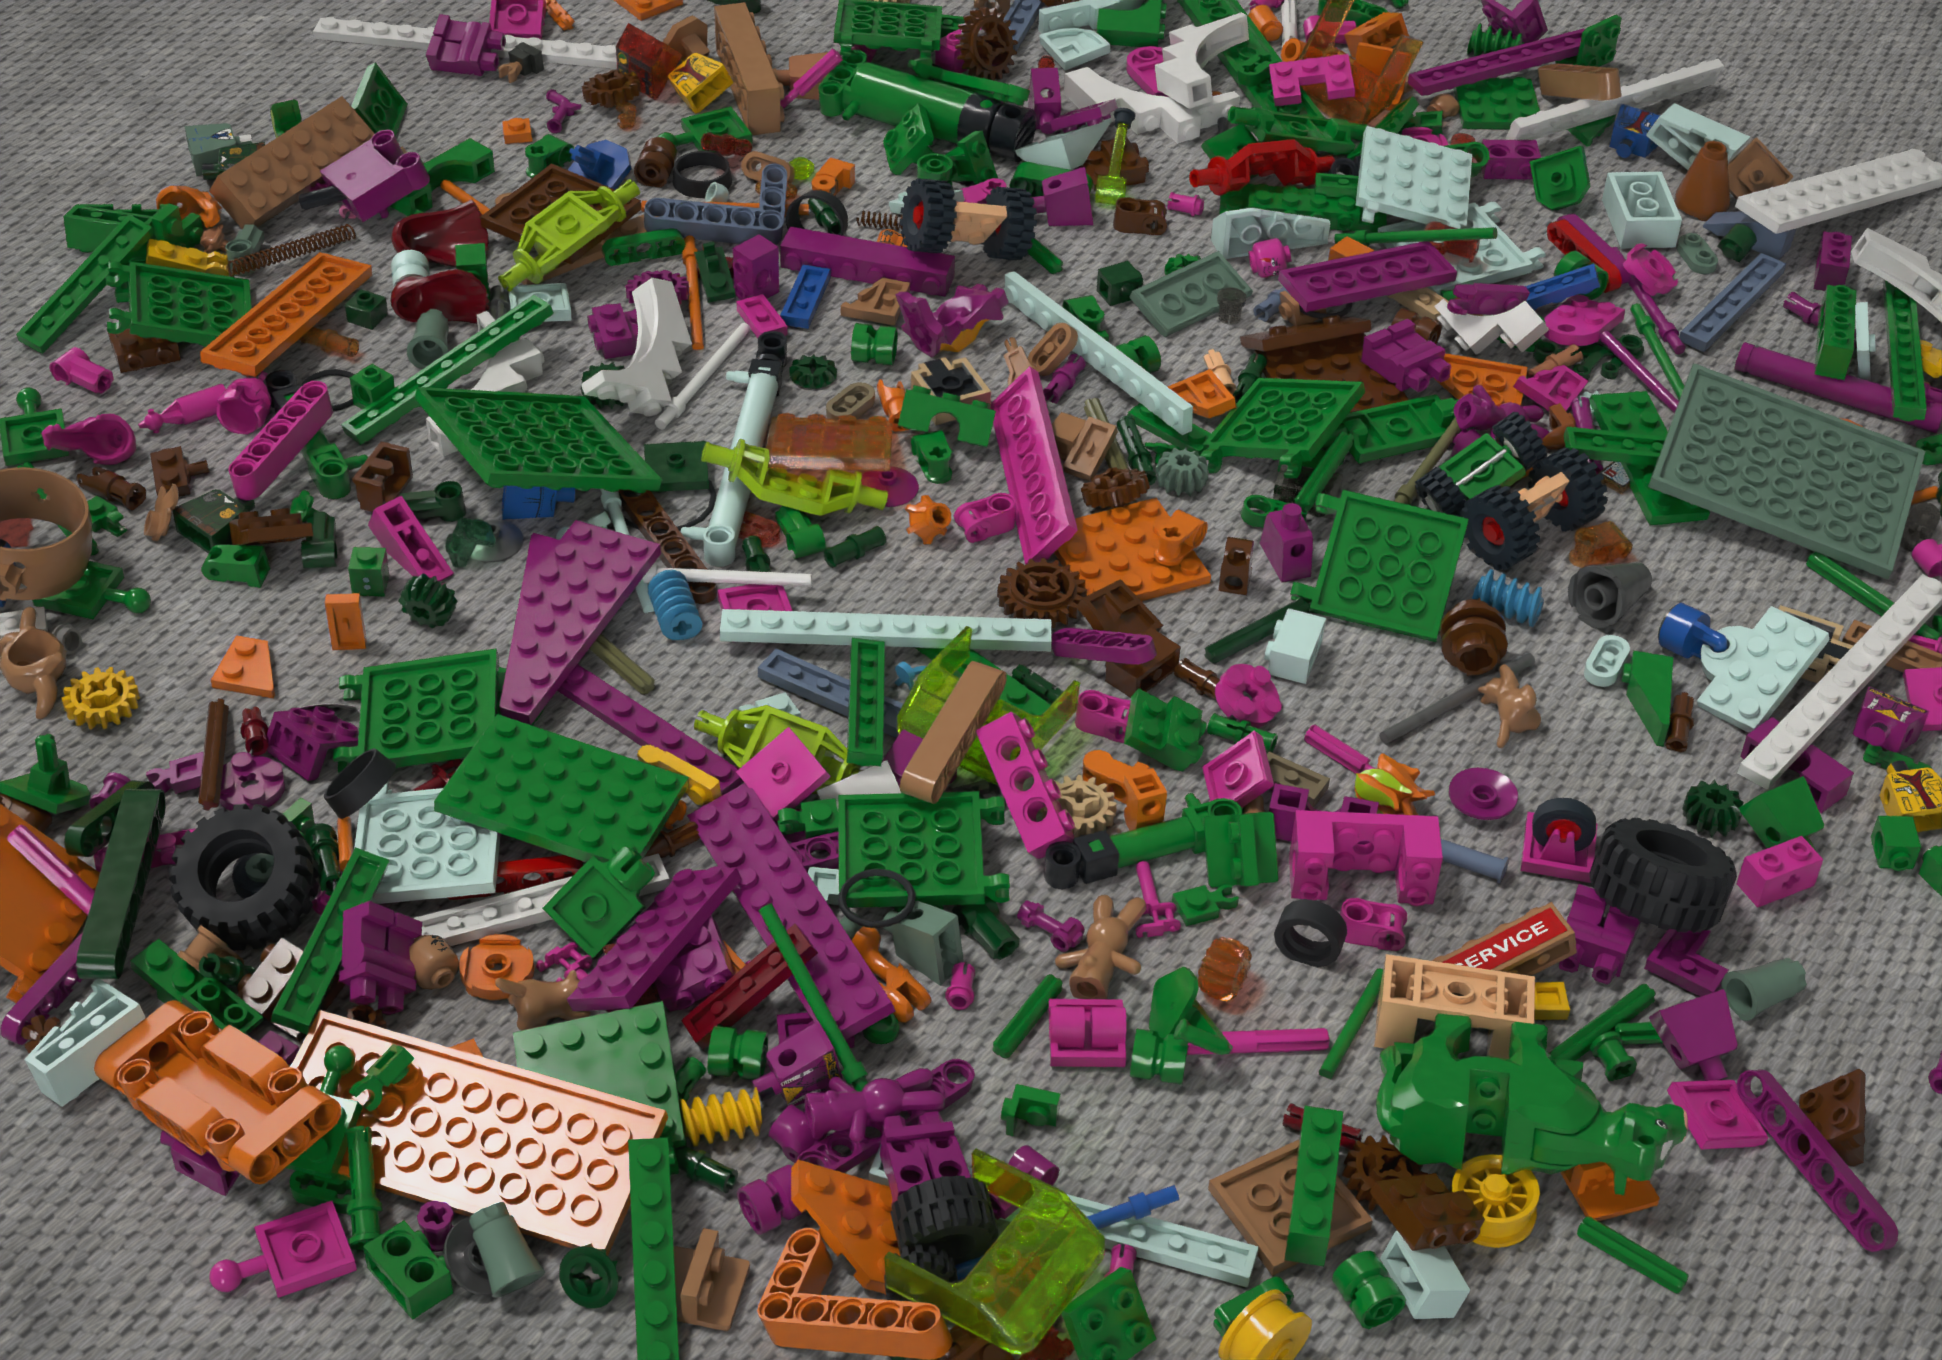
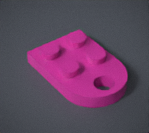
(1141, 68)
(1581, 321)

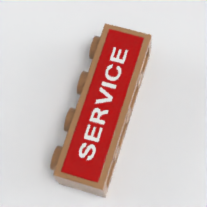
(1520, 946)

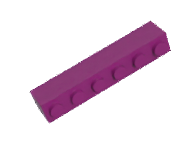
(867, 260)

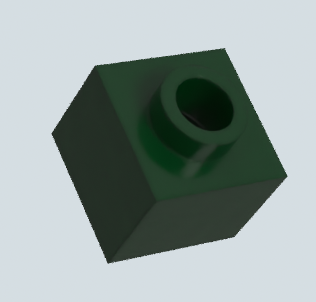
(366, 309)

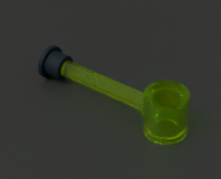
(1112, 187)

